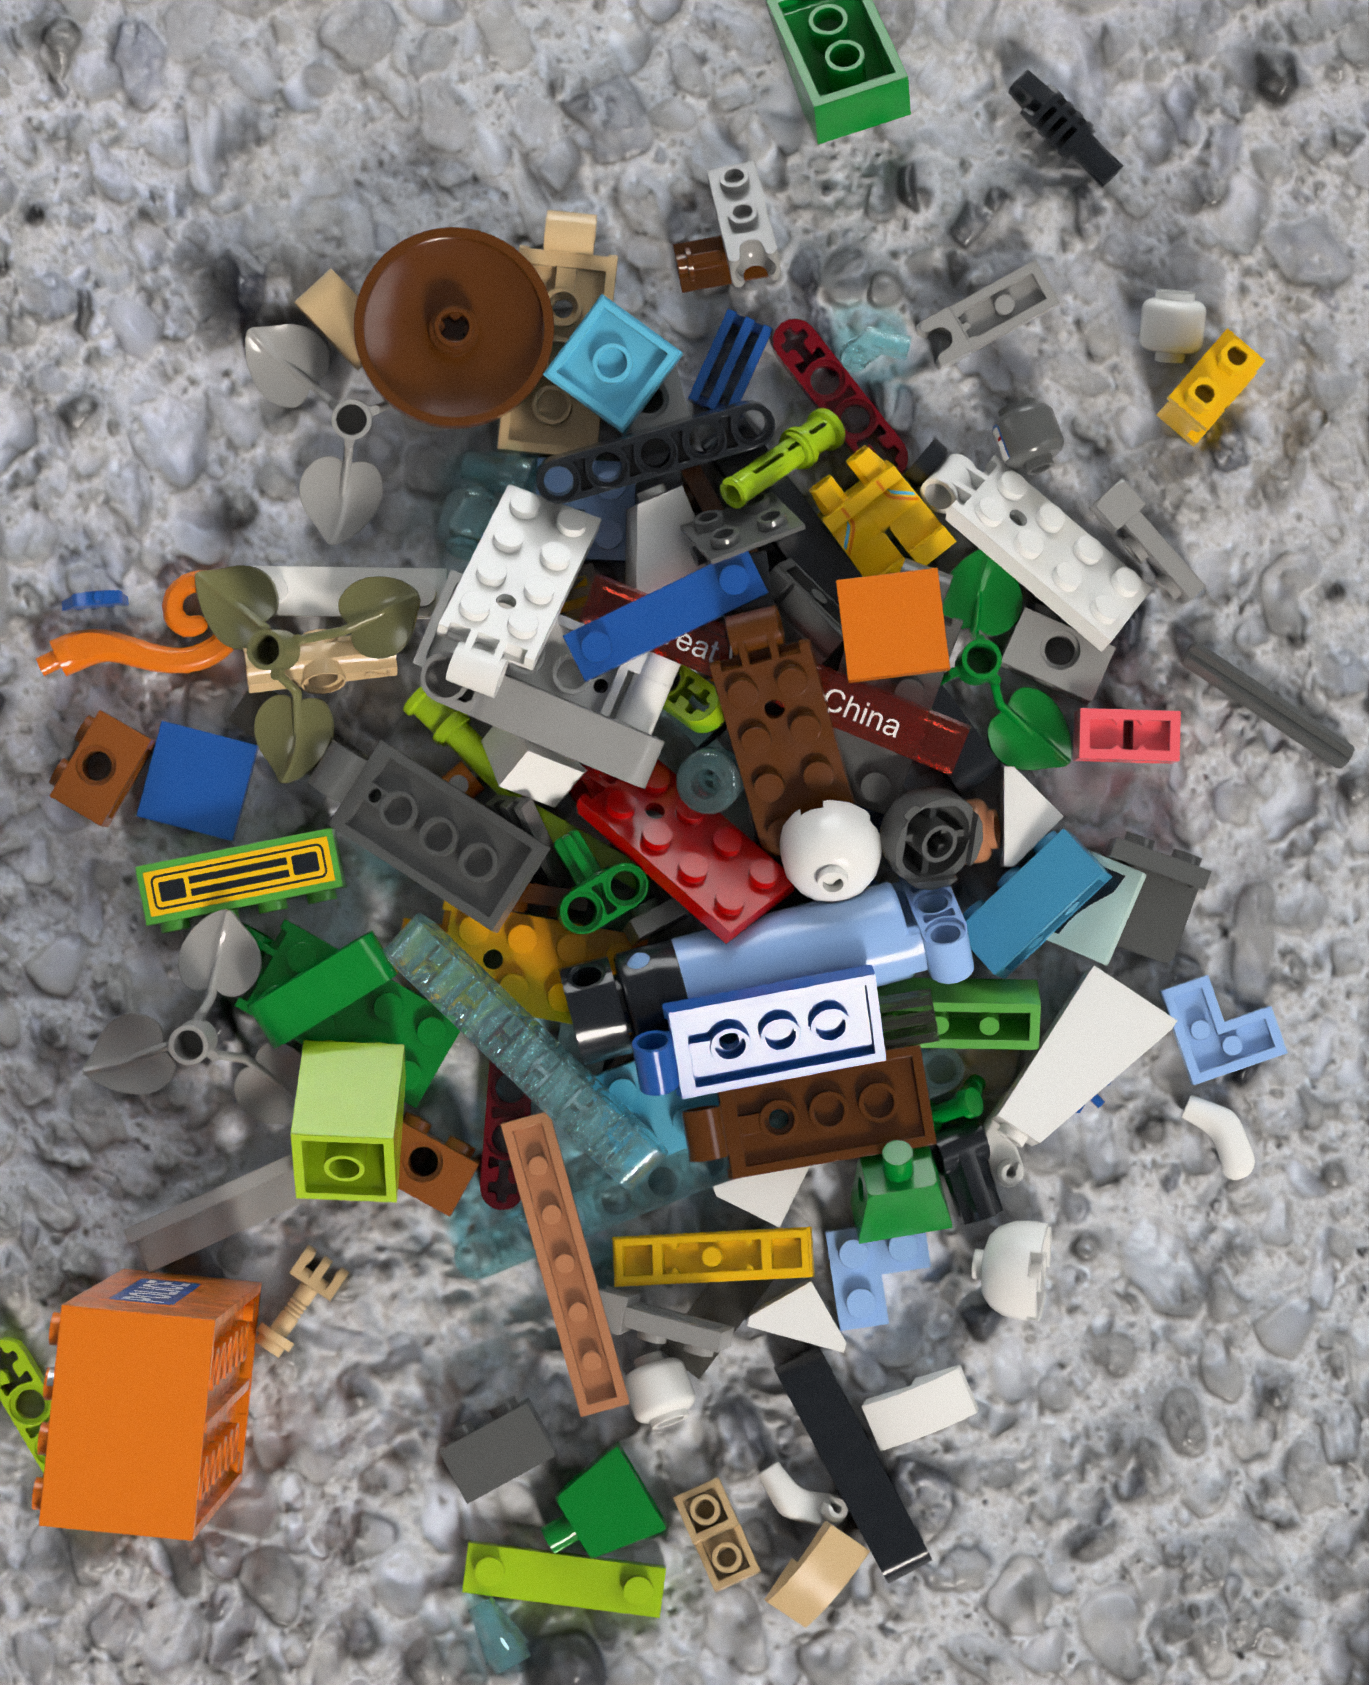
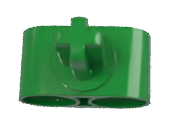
(594, 884)

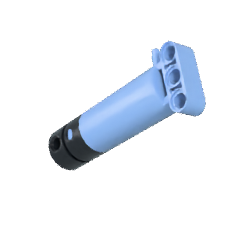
(885, 926)

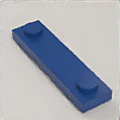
(665, 615)

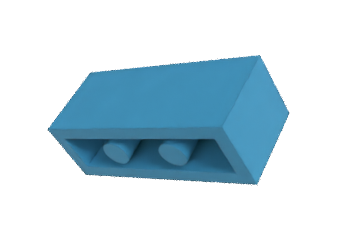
(1033, 902)

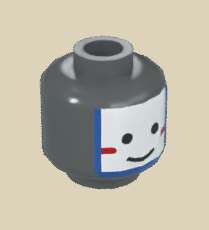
(1028, 436)

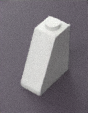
(655, 544)

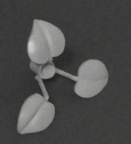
(333, 492)
(132, 1048)

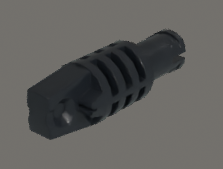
(1063, 127)

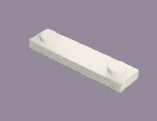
(317, 590)

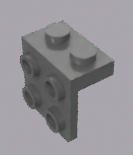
(1165, 896)

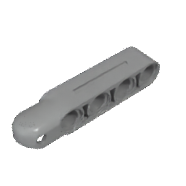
(550, 723)

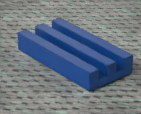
(746, 326)

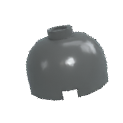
(930, 836)

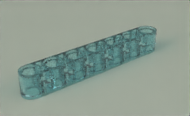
(525, 1051)

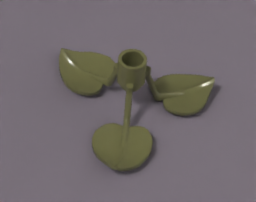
(239, 603)

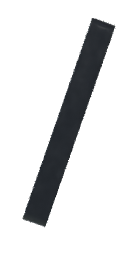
(825, 563)

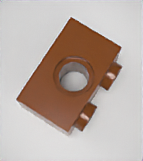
(128, 754)
(454, 1169)

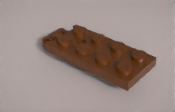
(787, 757)
(828, 1113)

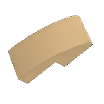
(717, 1534)
(818, 1576)

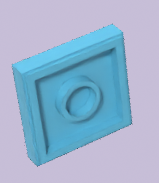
(613, 364)

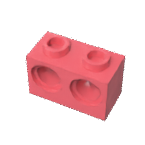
(1126, 736)

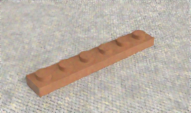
(565, 1263)

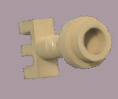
(275, 1337)

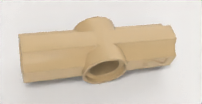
(323, 667)

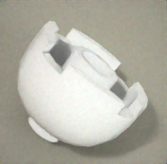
(830, 851)
(1015, 1269)

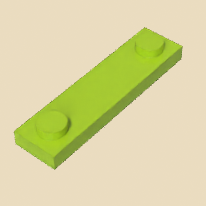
(564, 1579)

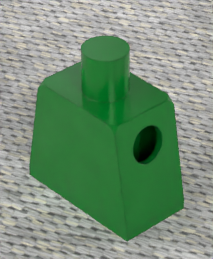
(898, 1194)
(604, 1507)

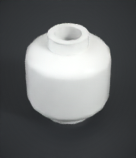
(1172, 325)
(659, 1390)

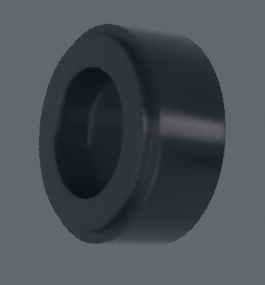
(926, 463)

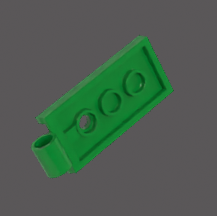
(383, 1015)

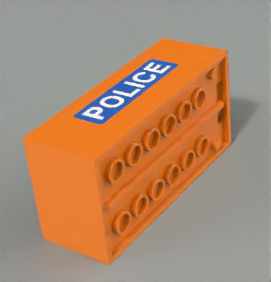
(147, 1404)

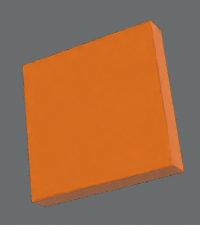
(893, 625)

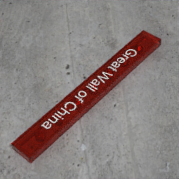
(853, 706)

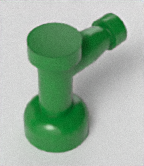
(965, 1103)

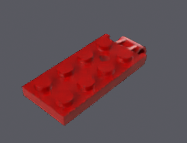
(688, 853)

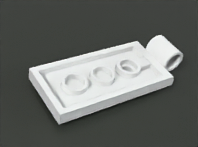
(1043, 551)
(522, 561)

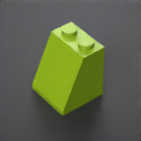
(348, 1121)

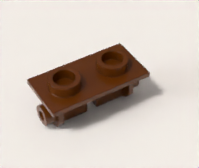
(704, 265)

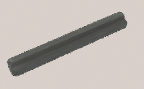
(1267, 705)

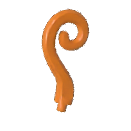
(94, 646)

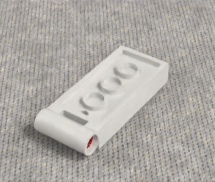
(634, 689)

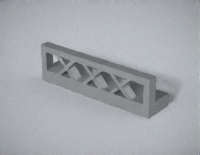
(216, 1214)

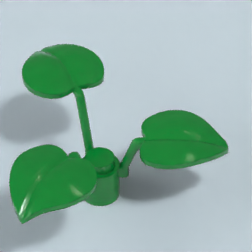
(1030, 727)

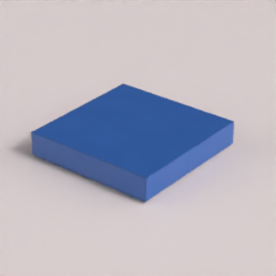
(197, 780)

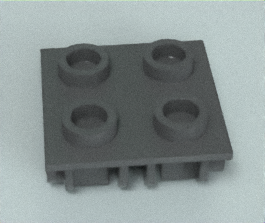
(738, 530)

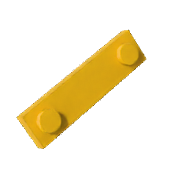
(713, 1256)

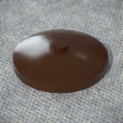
(453, 327)

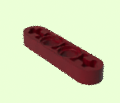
(845, 396)
(496, 1113)

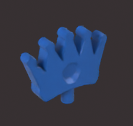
(95, 600)

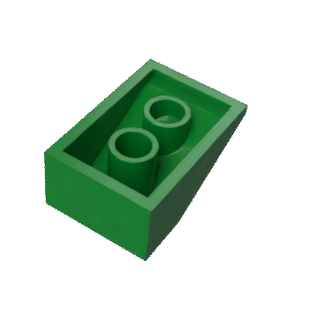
(841, 64)

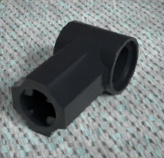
(962, 1160)

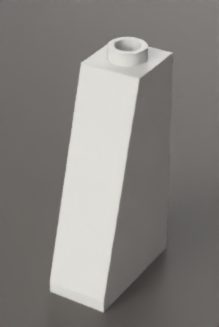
(1082, 1051)

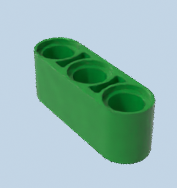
(322, 989)

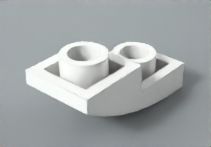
(920, 1409)

